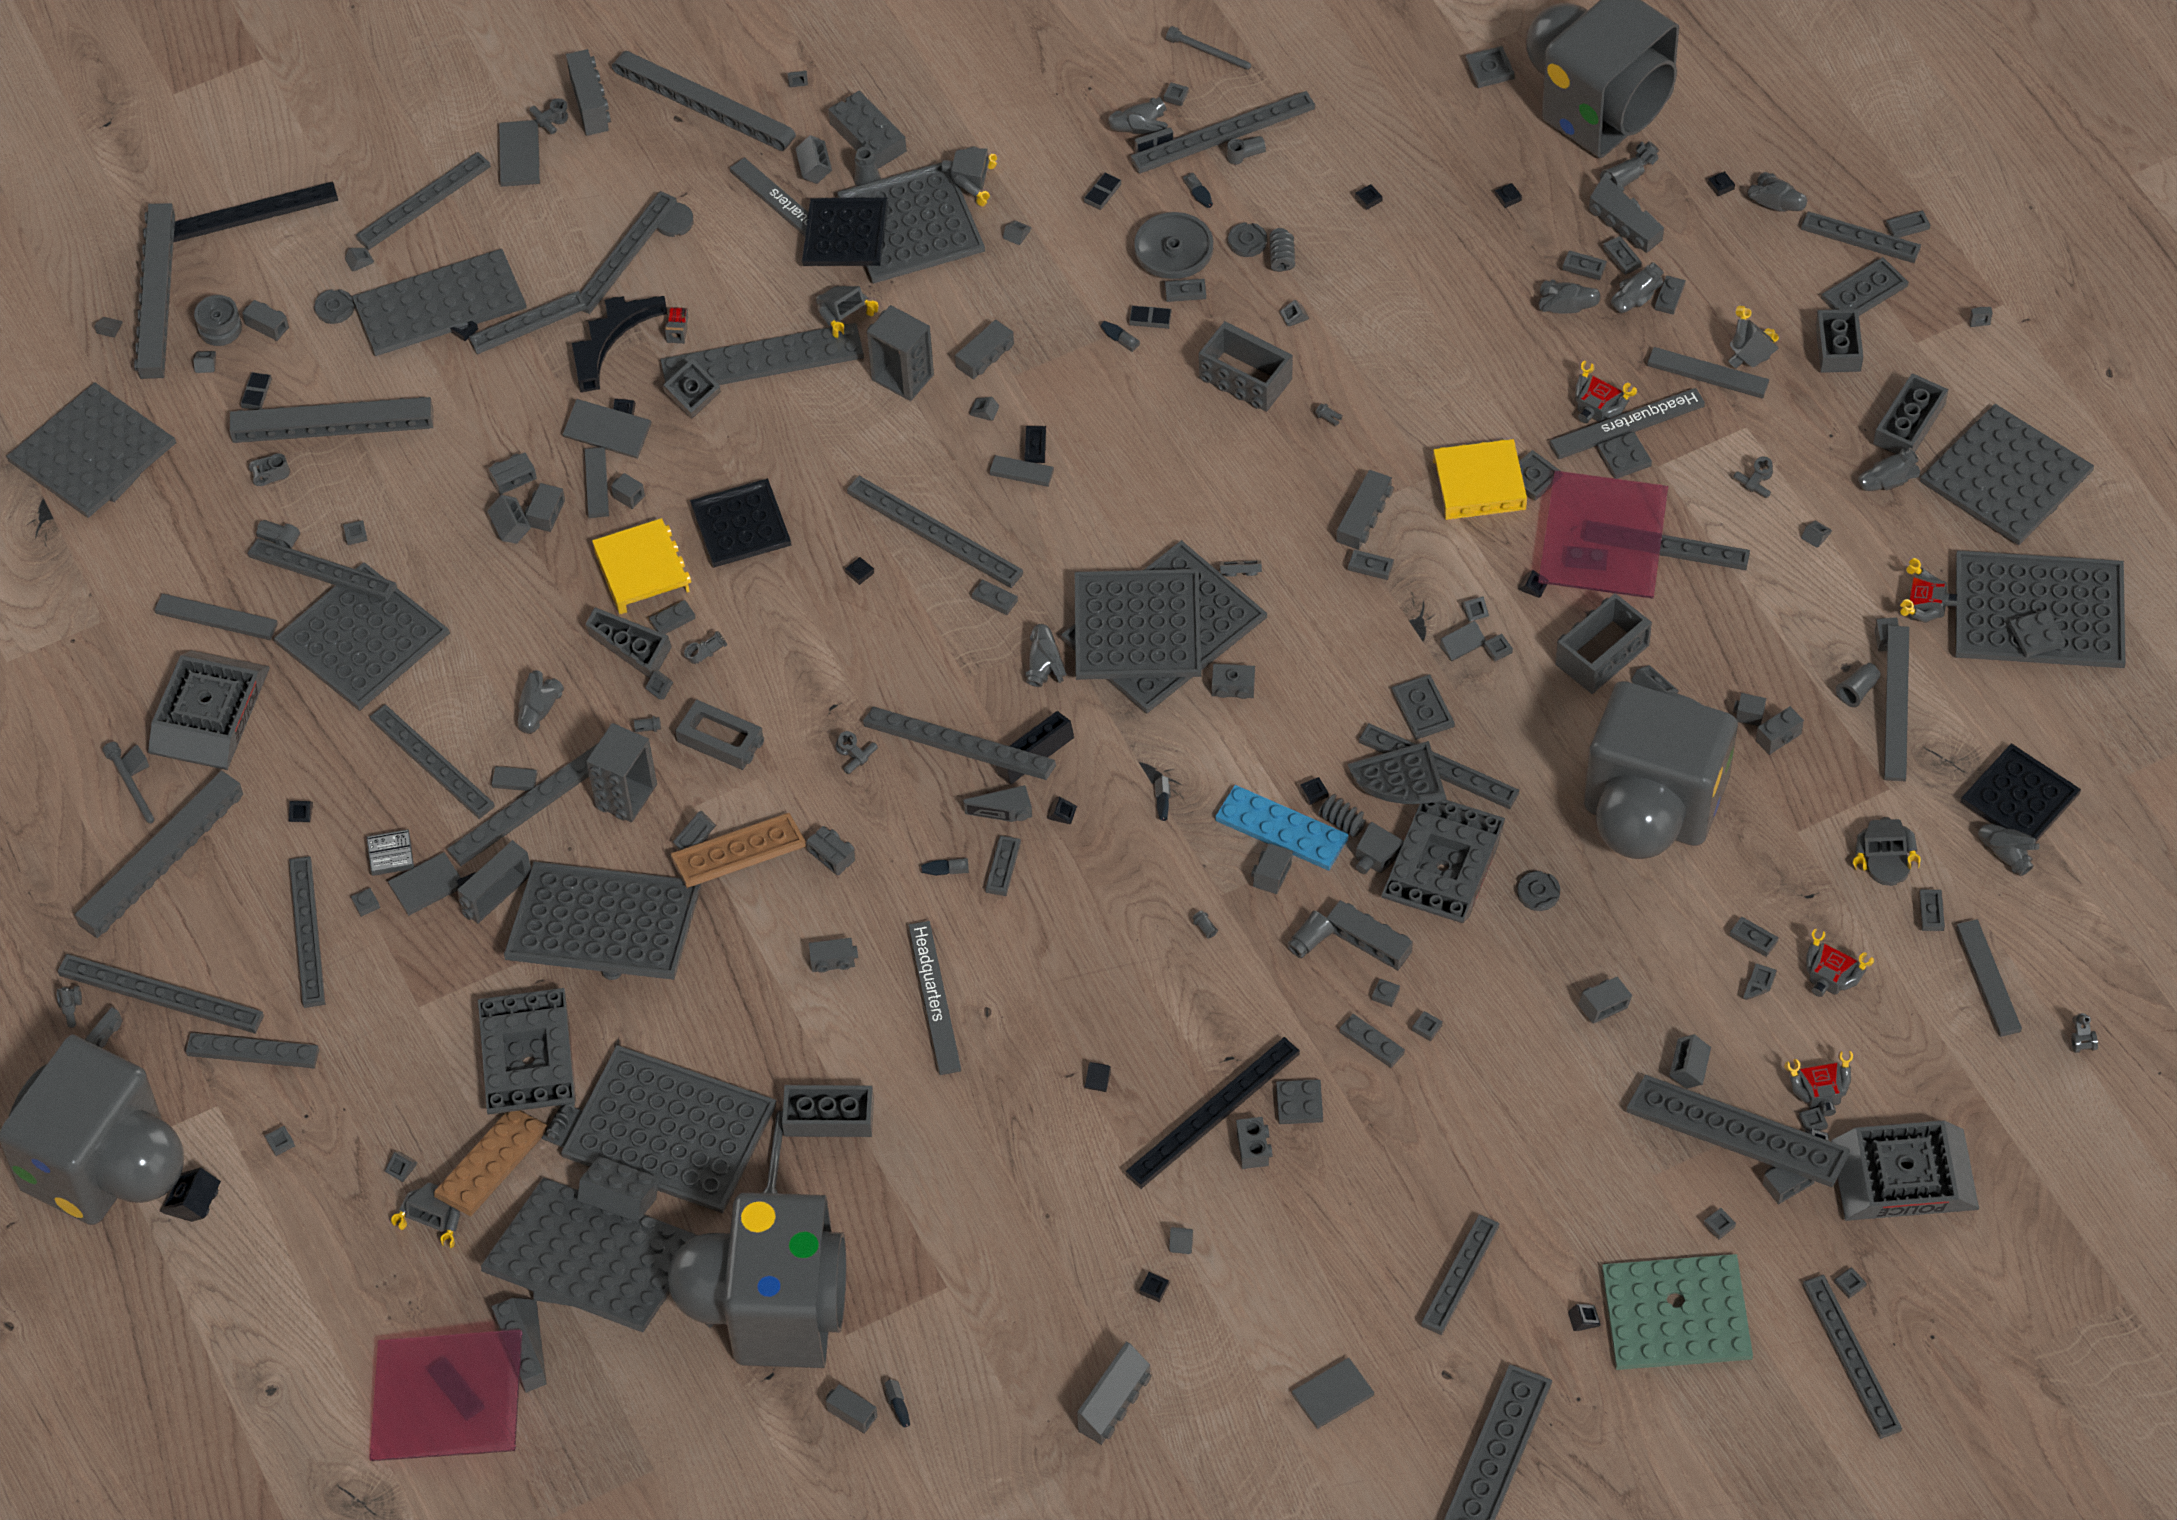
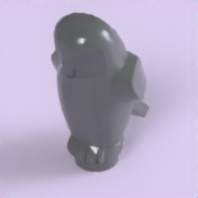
(1139, 118)
(1776, 194)
(1638, 289)
(1567, 297)
(1891, 472)
(1044, 657)
(537, 700)
(2009, 846)

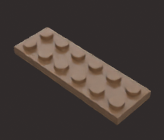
(738, 850)
(490, 1161)

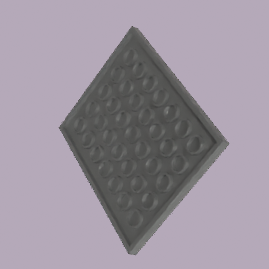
(2079, 592)
(1224, 620)
(602, 920)
(671, 1125)
(588, 1256)

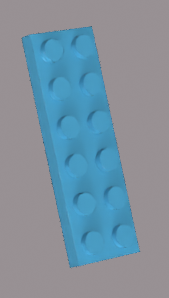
(1282, 827)

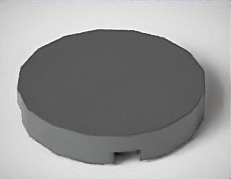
(677, 221)
(1247, 239)
(334, 306)
(1888, 869)
(1538, 891)

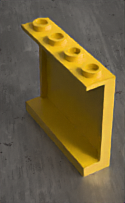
(1480, 479)
(640, 563)

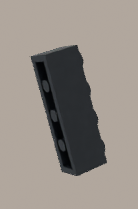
(1041, 740)

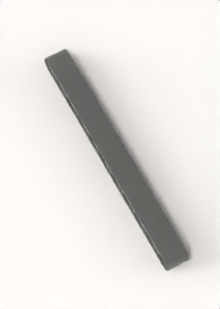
(704, 100)

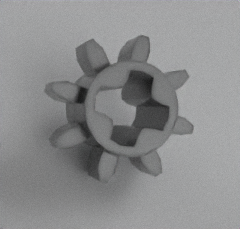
(1647, 152)

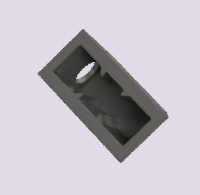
(1377, 849)

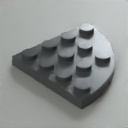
(1401, 776)

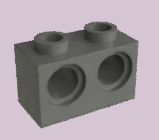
(1256, 1142)

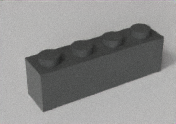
(1364, 509)
(1370, 935)

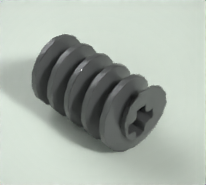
(1282, 250)
(1342, 815)

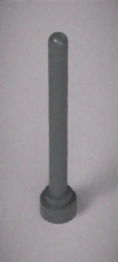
(1175, 35)
(113, 752)
(775, 1154)

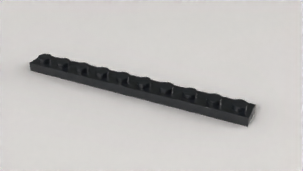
(254, 211)
(1212, 1112)

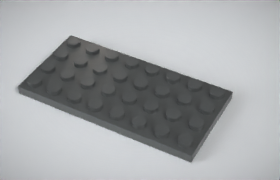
(439, 300)

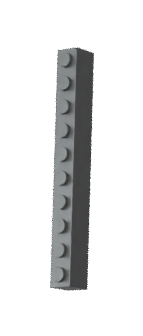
(156, 291)
(331, 420)
(159, 854)

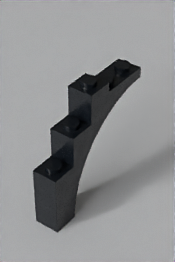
(604, 332)

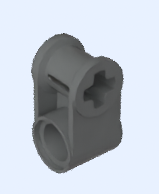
(270, 468)

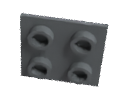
(562, 1125)

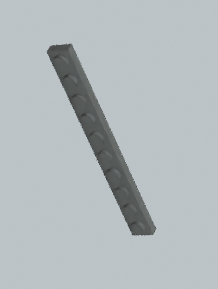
(1222, 132)
(935, 531)
(959, 743)
(521, 810)
(161, 993)

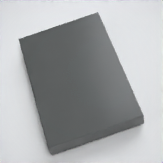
(1422, 707)
(425, 884)
(1333, 1393)

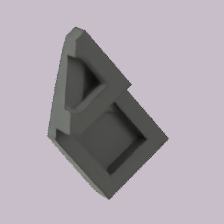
(1760, 981)

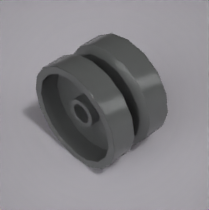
(218, 320)

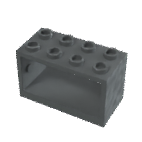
(1253, 352)
(910, 369)
(1615, 658)
(621, 772)

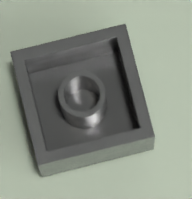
(692, 388)

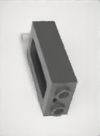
(716, 748)
(494, 882)

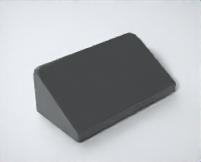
(1462, 641)
(1651, 679)

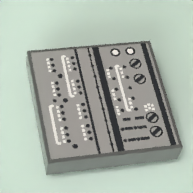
(390, 852)

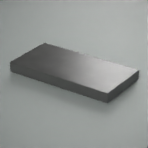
(519, 153)
(1866, 288)
(607, 428)

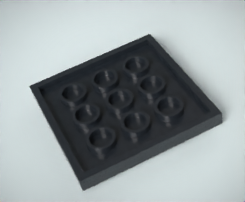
(845, 232)
(740, 523)
(2020, 793)

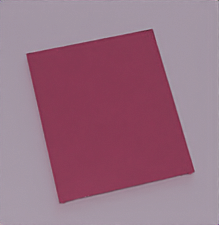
(1603, 534)
(446, 1395)

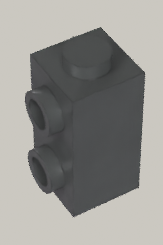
(265, 320)
(832, 955)
(851, 1408)

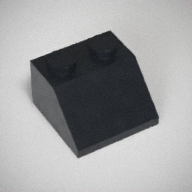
(191, 1195)

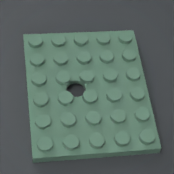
(1655, 1334)

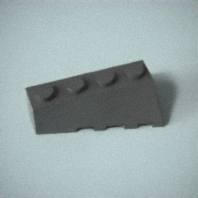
(1625, 215)
(523, 1315)

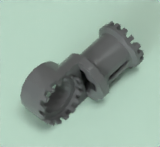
(706, 648)

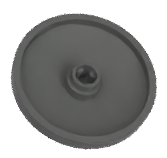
(1174, 245)

